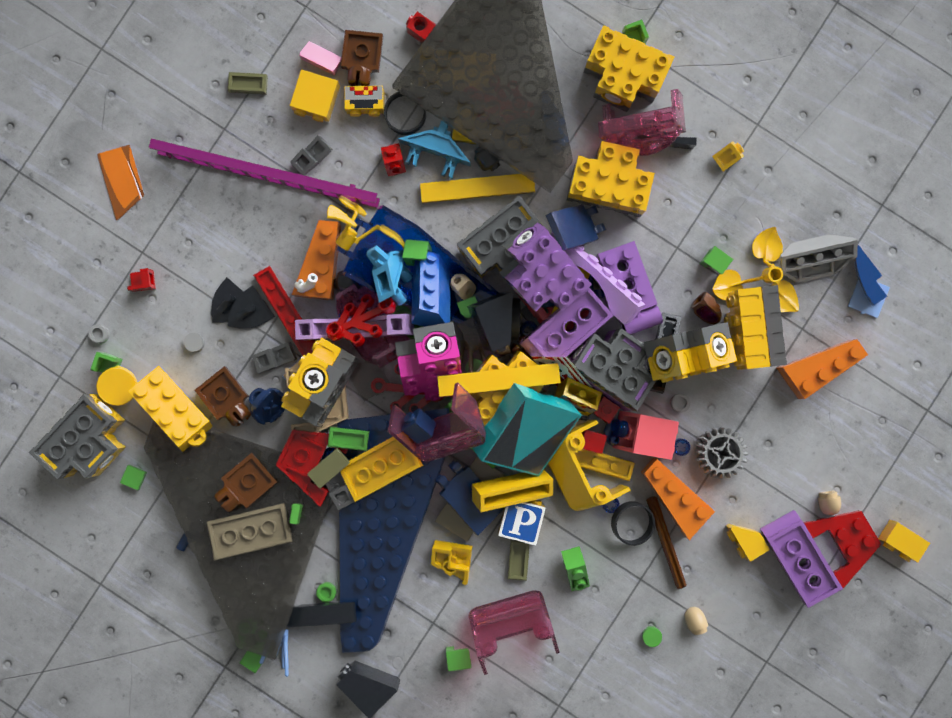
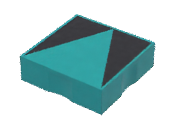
(527, 430)

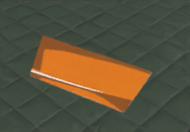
(121, 179)

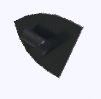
(223, 300)
(249, 310)

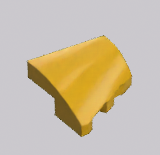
(452, 558)

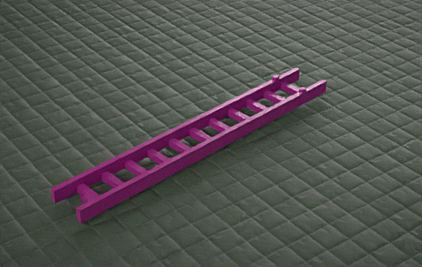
(264, 173)

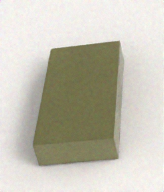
(247, 83)
(328, 468)
(518, 560)

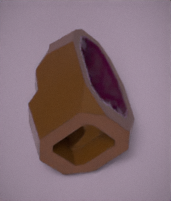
(707, 309)

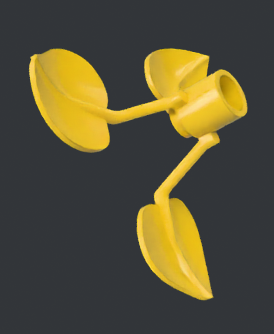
(349, 235)
(769, 247)

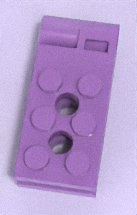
(636, 274)
(553, 340)
(791, 543)

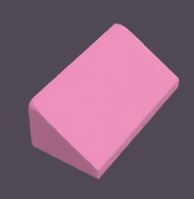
(321, 58)

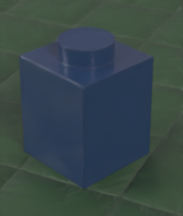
(418, 426)

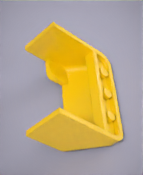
(571, 477)

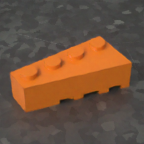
(322, 261)
(818, 369)
(680, 501)

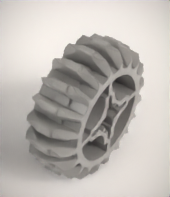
(724, 444)

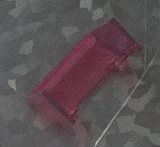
(452, 431)
(509, 618)

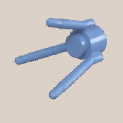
(284, 654)

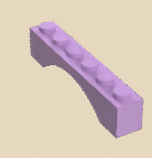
(621, 301)
(390, 324)

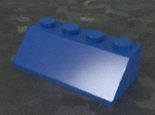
(430, 291)

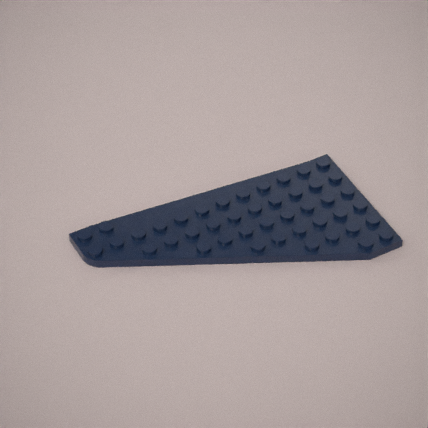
(379, 538)

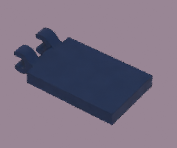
(574, 226)
(459, 496)

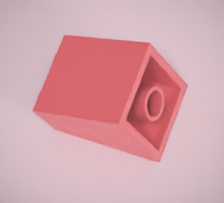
(648, 435)

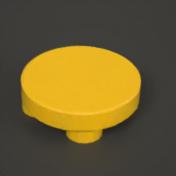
(114, 385)

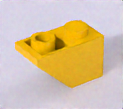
(749, 542)

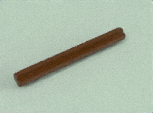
(666, 543)

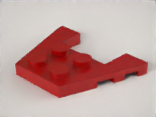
(300, 456)
(853, 538)

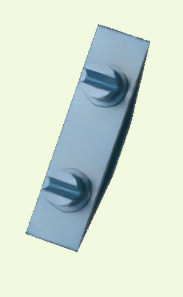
(437, 143)
(386, 274)

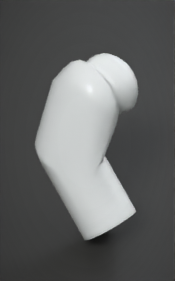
(309, 284)

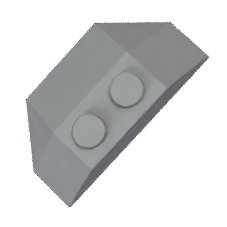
(817, 257)

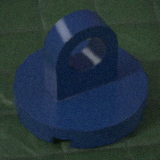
(266, 405)

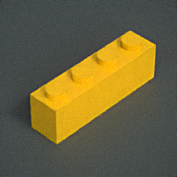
(511, 490)

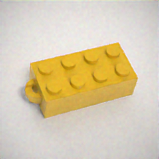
(171, 409)

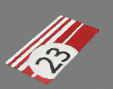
(566, 368)

